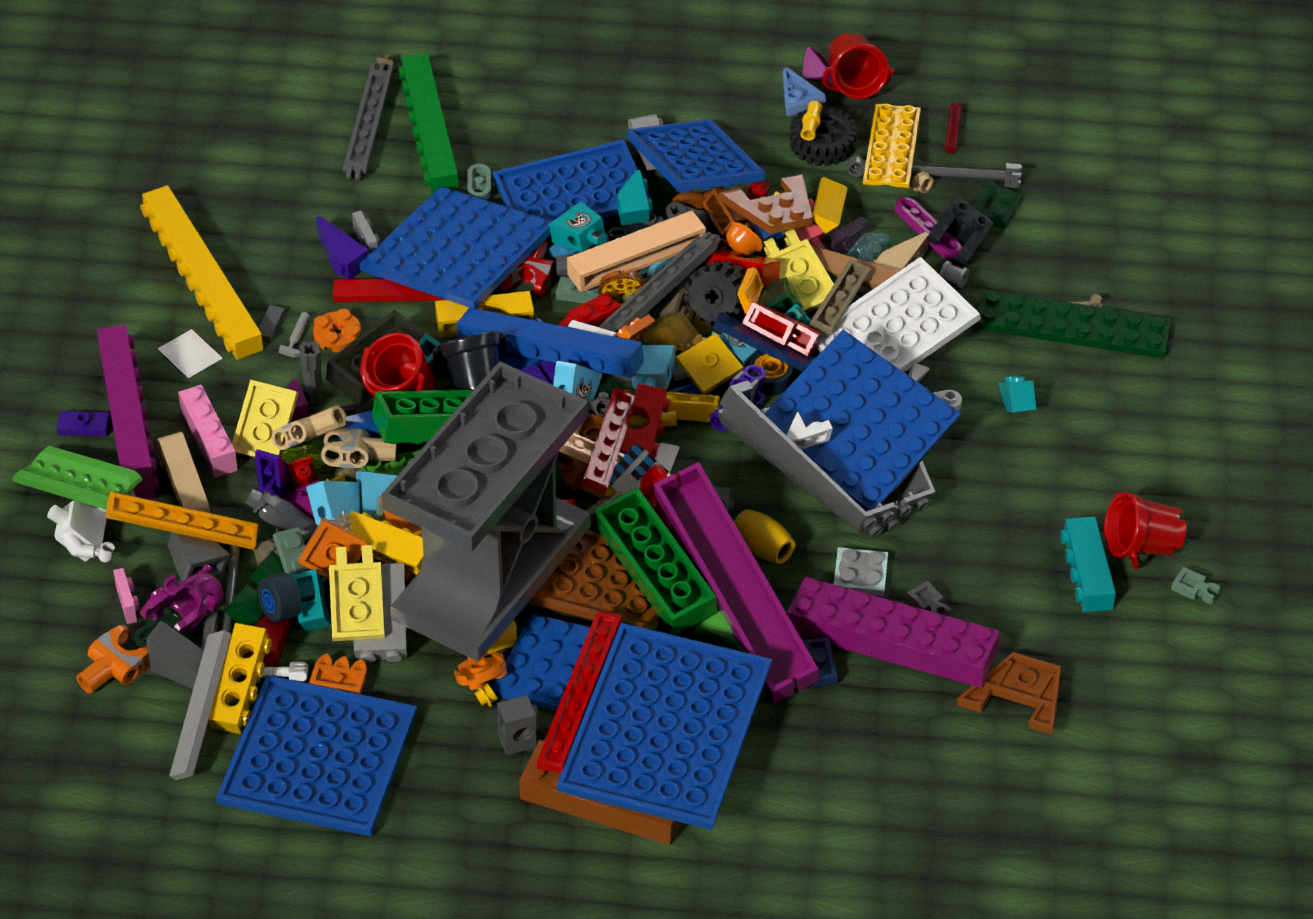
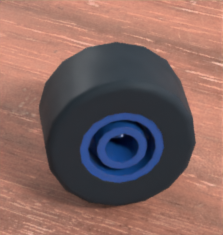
(279, 597)

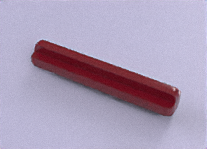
(953, 128)

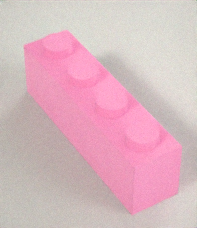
(208, 431)

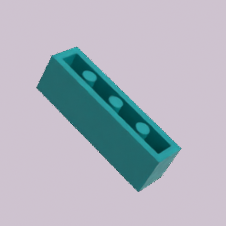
(1088, 564)

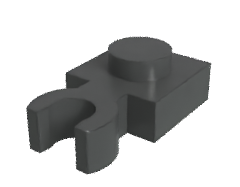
(928, 598)

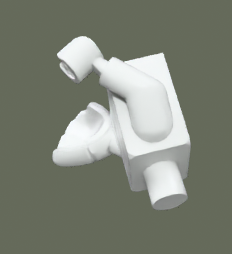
(82, 530)

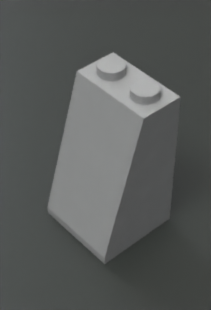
(394, 645)

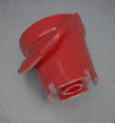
(856, 67)
(396, 364)
(1142, 527)

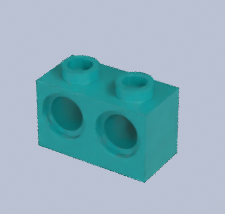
(314, 607)

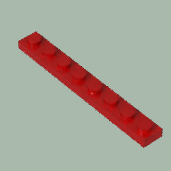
(578, 692)

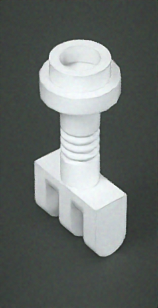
(296, 671)

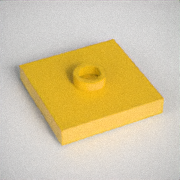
(709, 364)

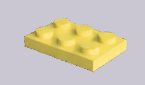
(263, 411)

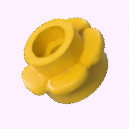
(485, 695)

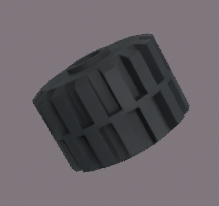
(725, 282)

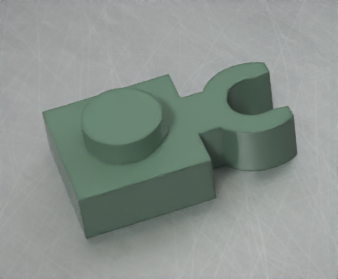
(1193, 584)

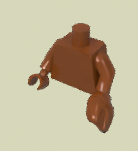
(718, 211)

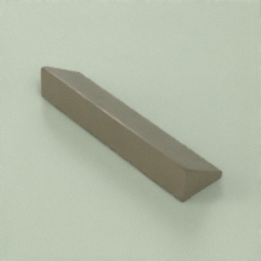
(840, 297)

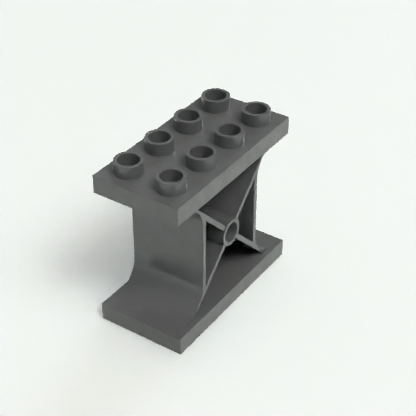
(488, 510)

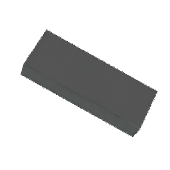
(271, 322)

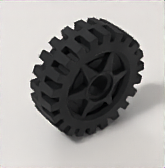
(833, 139)

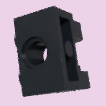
(963, 223)

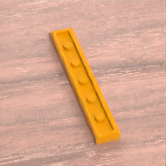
(181, 520)

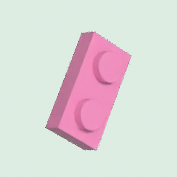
(128, 602)

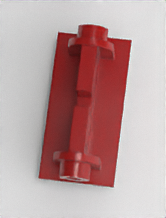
(757, 190)
(302, 471)

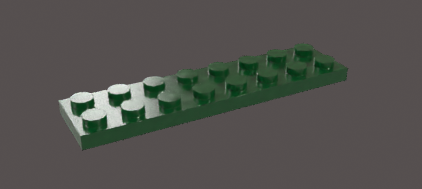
(1073, 323)

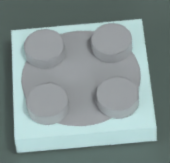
(861, 570)

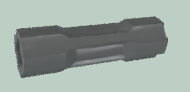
(312, 377)

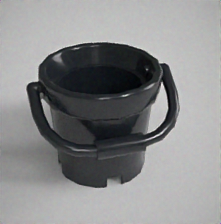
(470, 358)

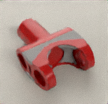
(534, 271)

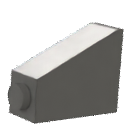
(193, 553)
(173, 655)

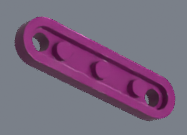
(923, 222)

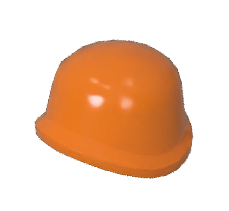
(743, 239)

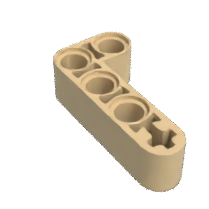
(178, 463)

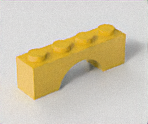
(512, 304)

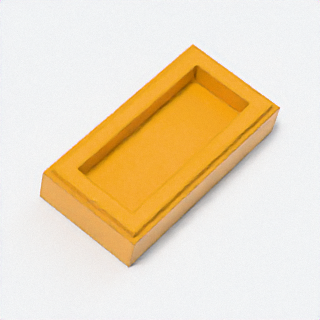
(750, 288)

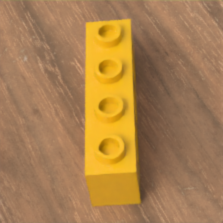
(243, 640)

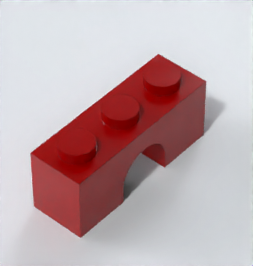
(767, 268)
(651, 404)

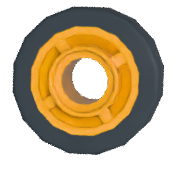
(778, 374)

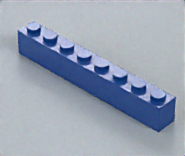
(557, 342)

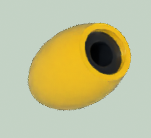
(765, 536)

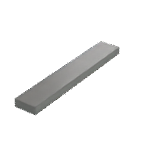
(200, 705)

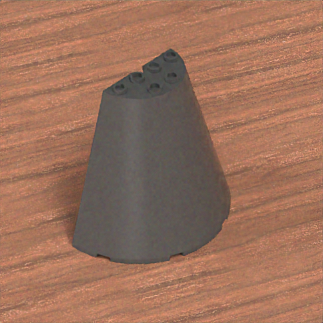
(764, 437)

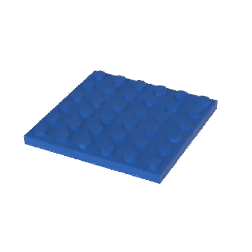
(457, 247)
(877, 418)
(317, 755)

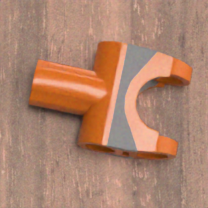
(113, 660)

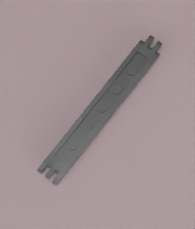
(368, 121)
(662, 282)

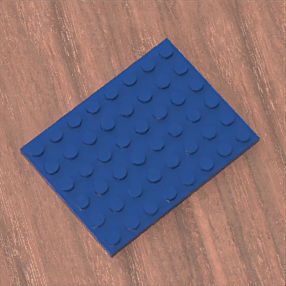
(665, 726)

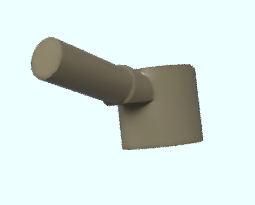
(385, 60)
(1094, 301)

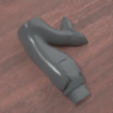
(279, 512)

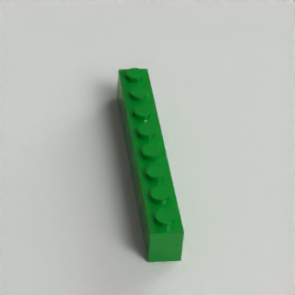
(429, 122)

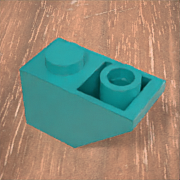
(632, 201)
(1017, 394)

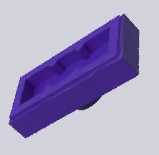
(83, 423)

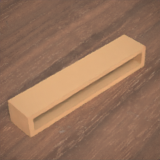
(634, 250)

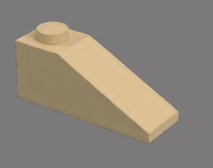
(904, 253)

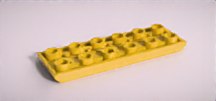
(892, 146)

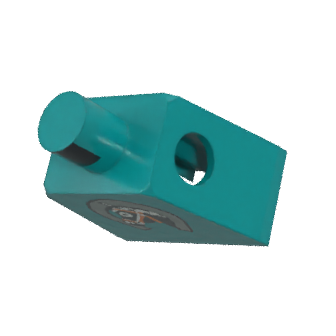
(578, 229)

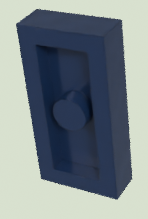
(822, 655)

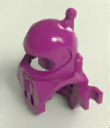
(187, 597)

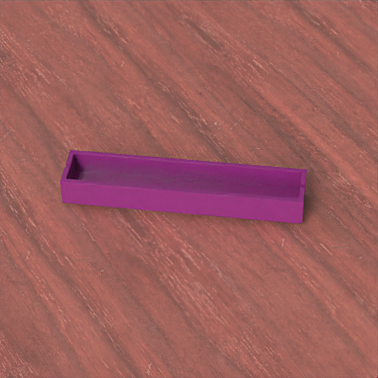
(736, 580)

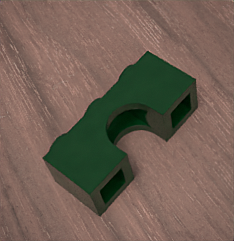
(246, 605)

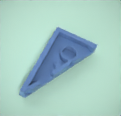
(799, 93)

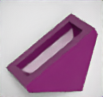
(815, 65)

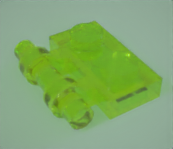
(293, 453)

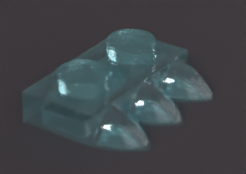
(868, 245)

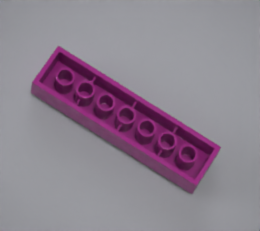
(126, 409)
(895, 632)

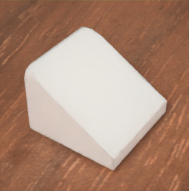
(917, 372)

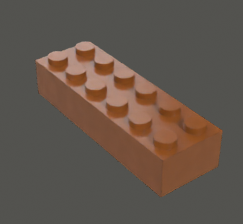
(541, 789)

